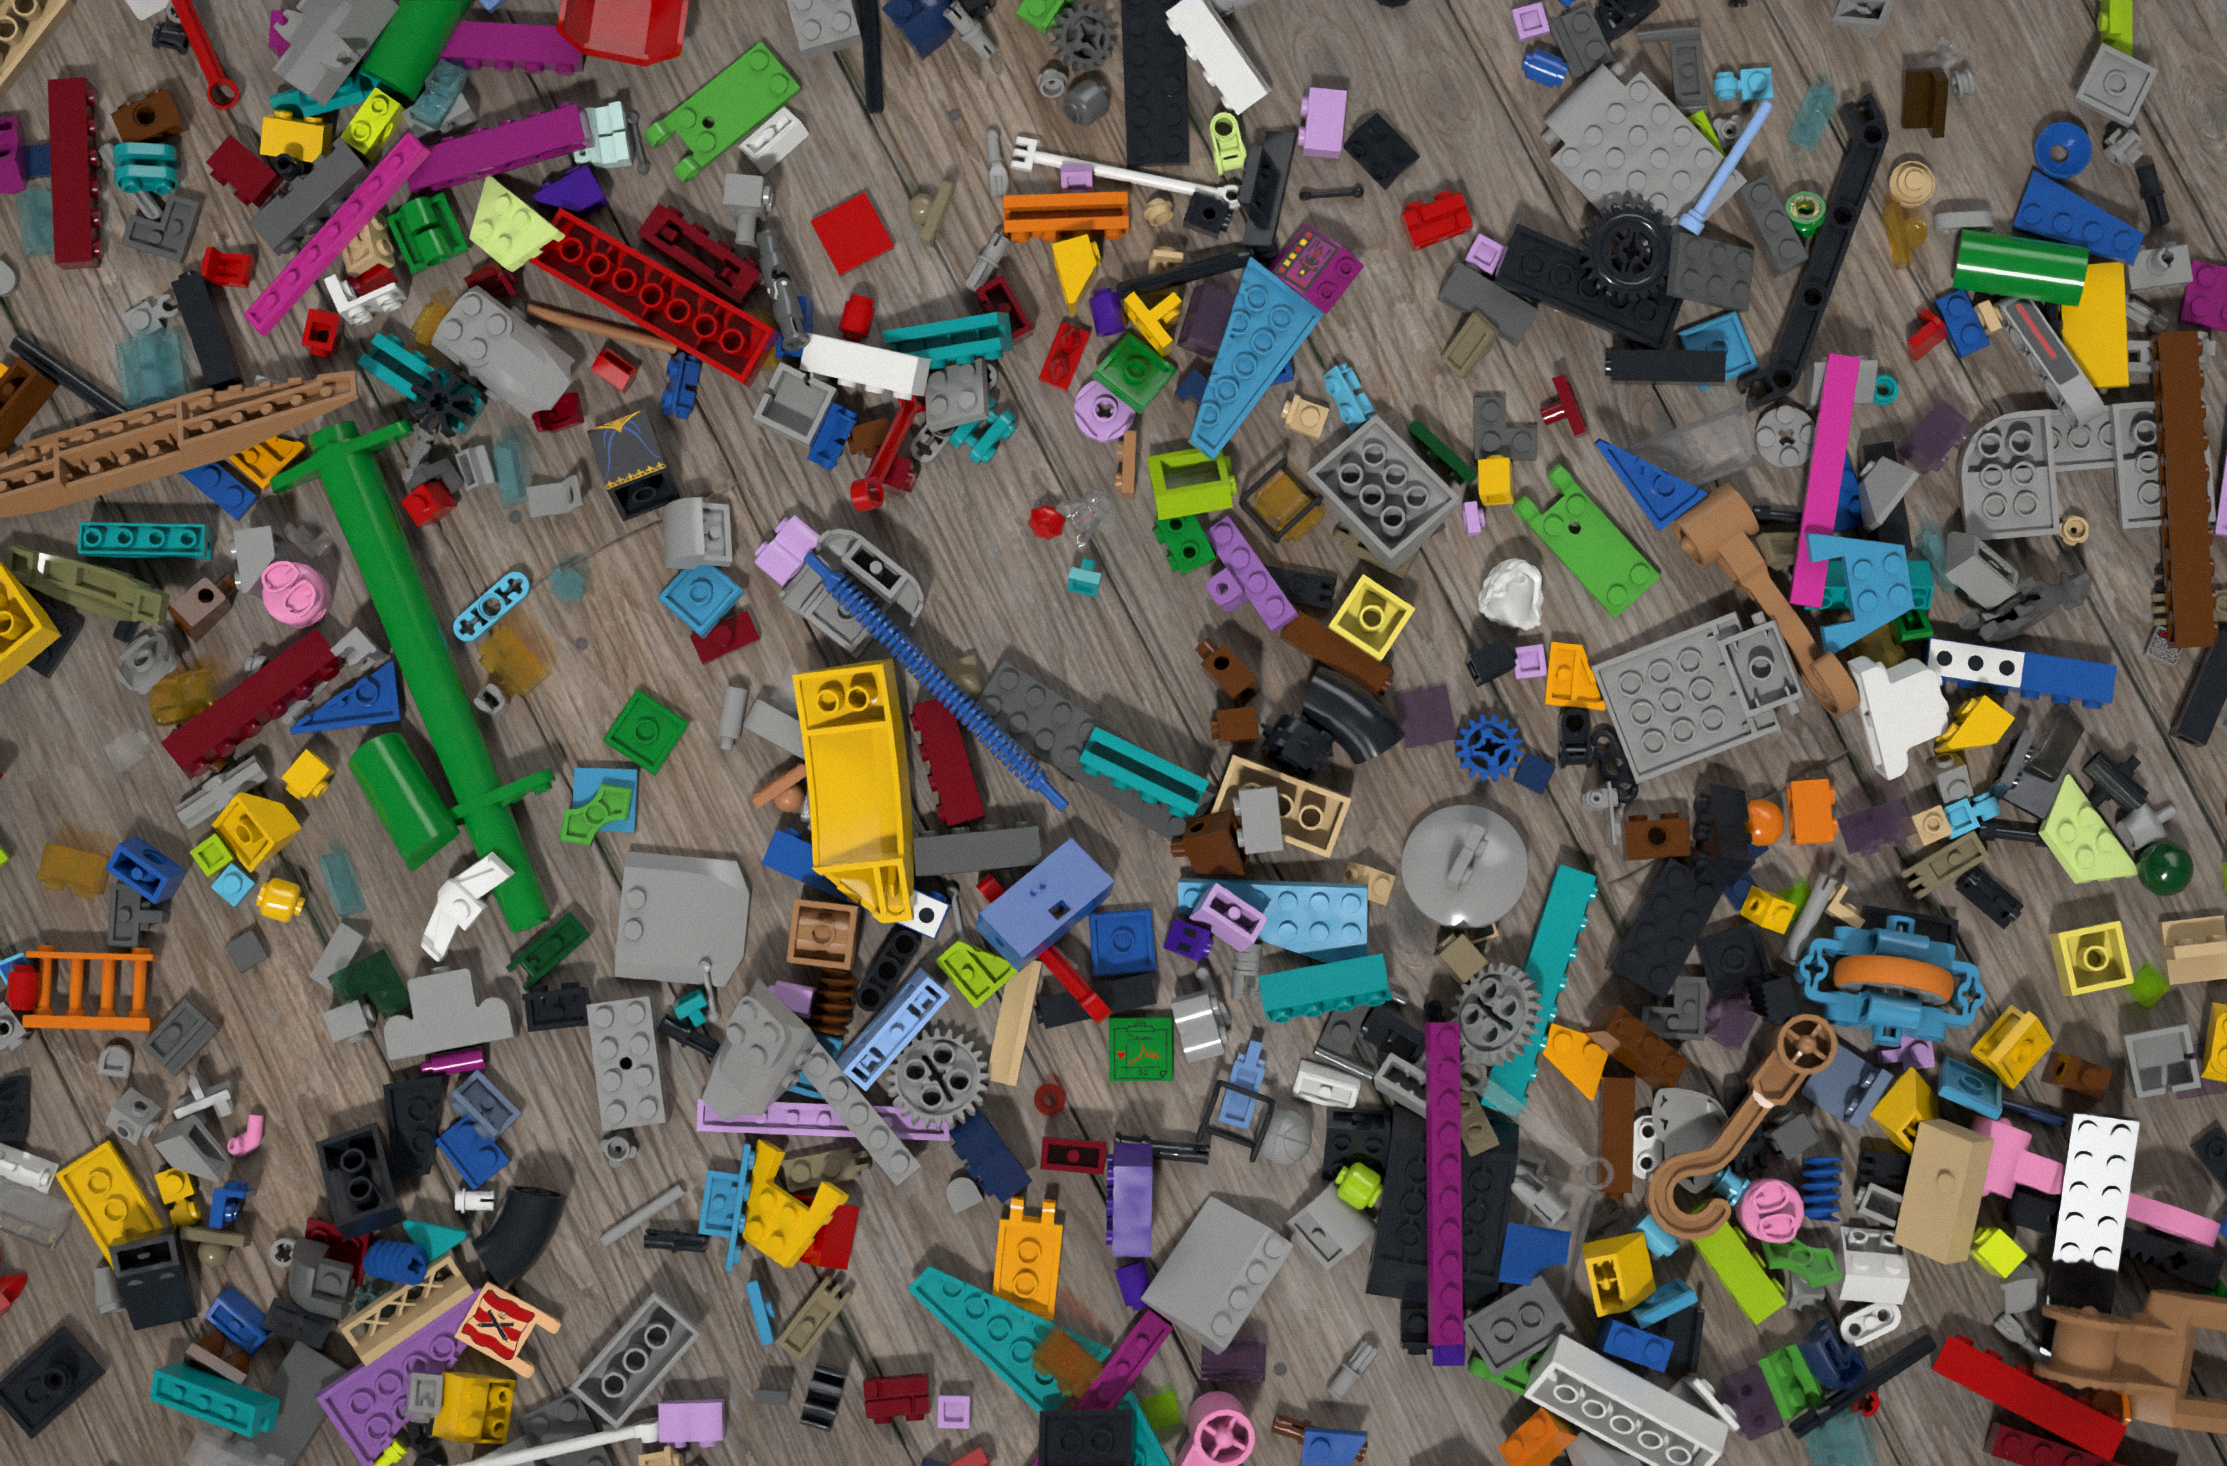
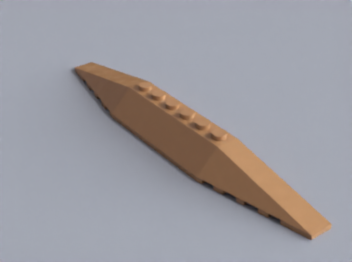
(161, 440)

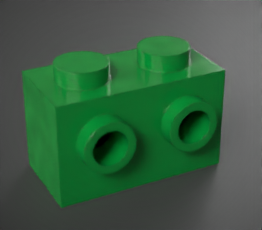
(1185, 543)

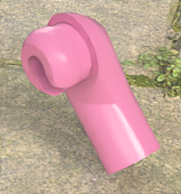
(248, 1140)

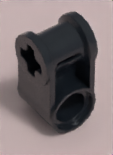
(1574, 741)

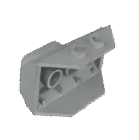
(504, 353)
(757, 1056)

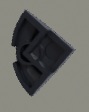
(1621, 16)
(14, 1109)

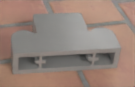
(447, 1016)

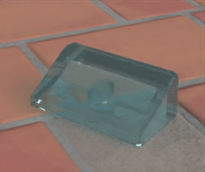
(36, 222)
(509, 473)
(342, 884)

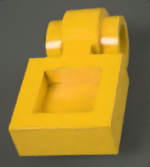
(176, 1187)

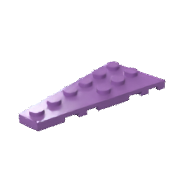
(370, 1399)

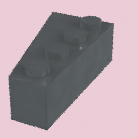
(310, 199)

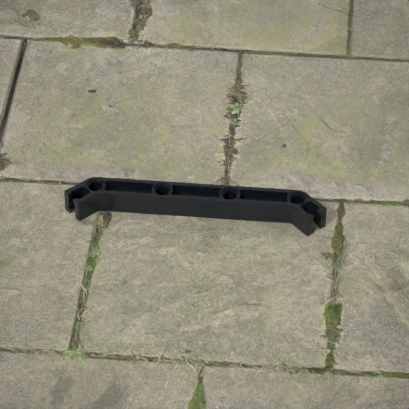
(1825, 254)

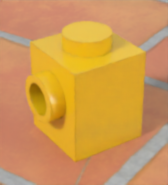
(1496, 480)
(308, 776)
(1767, 909)

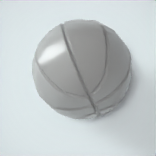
(1286, 1137)

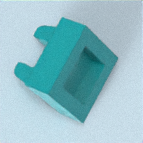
(1084, 580)
(691, 1006)

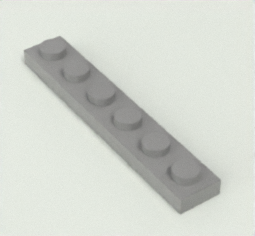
(860, 1116)

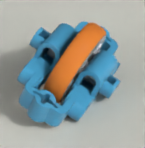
(1889, 982)

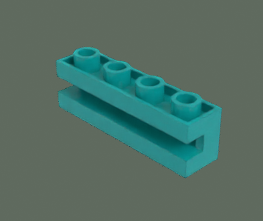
(955, 339)
(401, 369)
(145, 541)
(1835, 590)
(1143, 772)
(1325, 988)
(214, 1399)

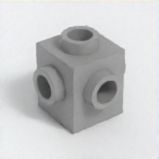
(134, 1117)

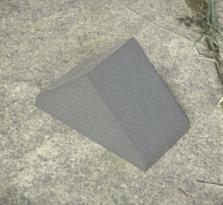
(1863, 16)

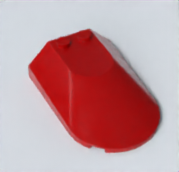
(625, 29)

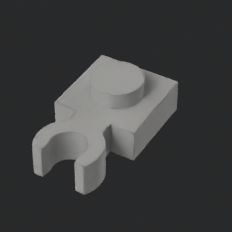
(148, 319)

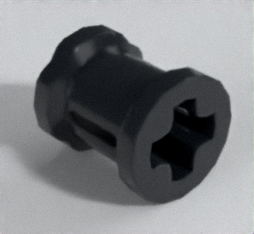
(170, 38)

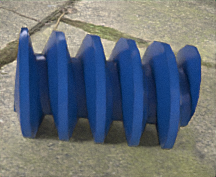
(1821, 1187)
(396, 1262)

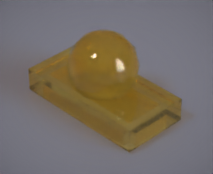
(1902, 235)

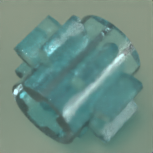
(567, 584)
(359, 1302)

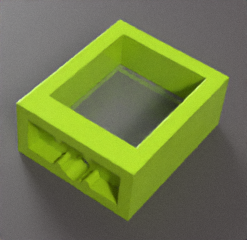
(1190, 483)

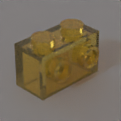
(1879, 647)
(513, 662)

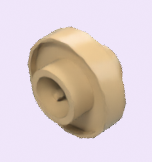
(1911, 184)

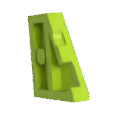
(975, 971)

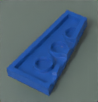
(2066, 218)

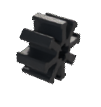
(433, 398)
(823, 1397)

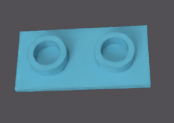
(1340, 384)

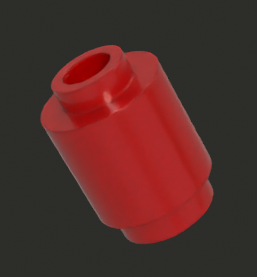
(857, 318)
(23, 987)

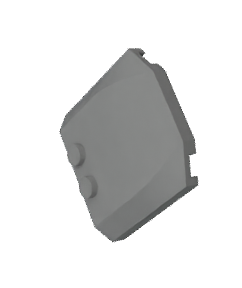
(681, 914)

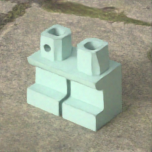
(609, 137)

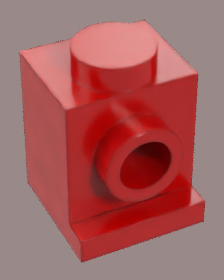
(318, 323)

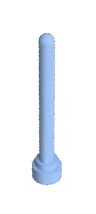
(1694, 218)

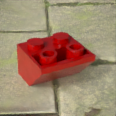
(834, 1240)

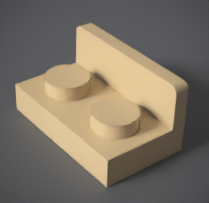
(369, 248)

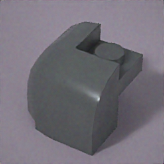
(319, 1282)

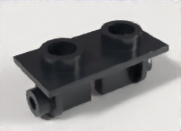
(1990, 897)

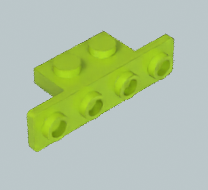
(2116, 25)

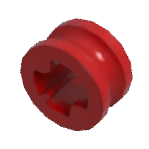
(1873, 1403)

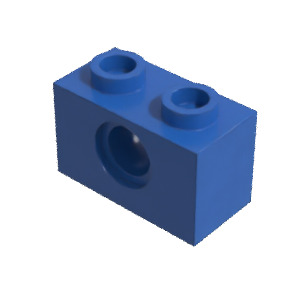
(146, 870)

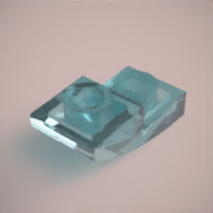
(441, 94)
(1932, 550)

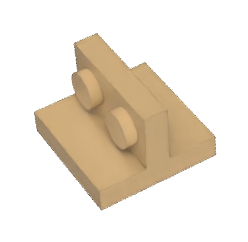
(2194, 949)

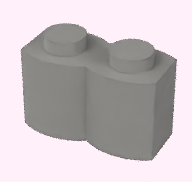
(1199, 1025)

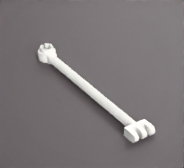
(1032, 156)
(645, 1429)

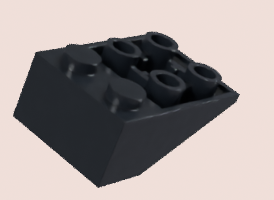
(153, 1277)

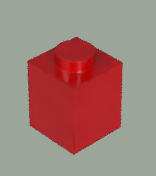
(429, 503)

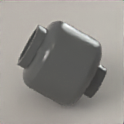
(1086, 103)

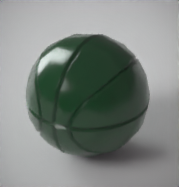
(2165, 868)

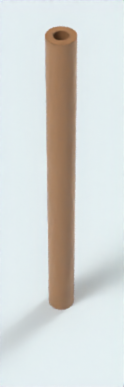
(600, 328)

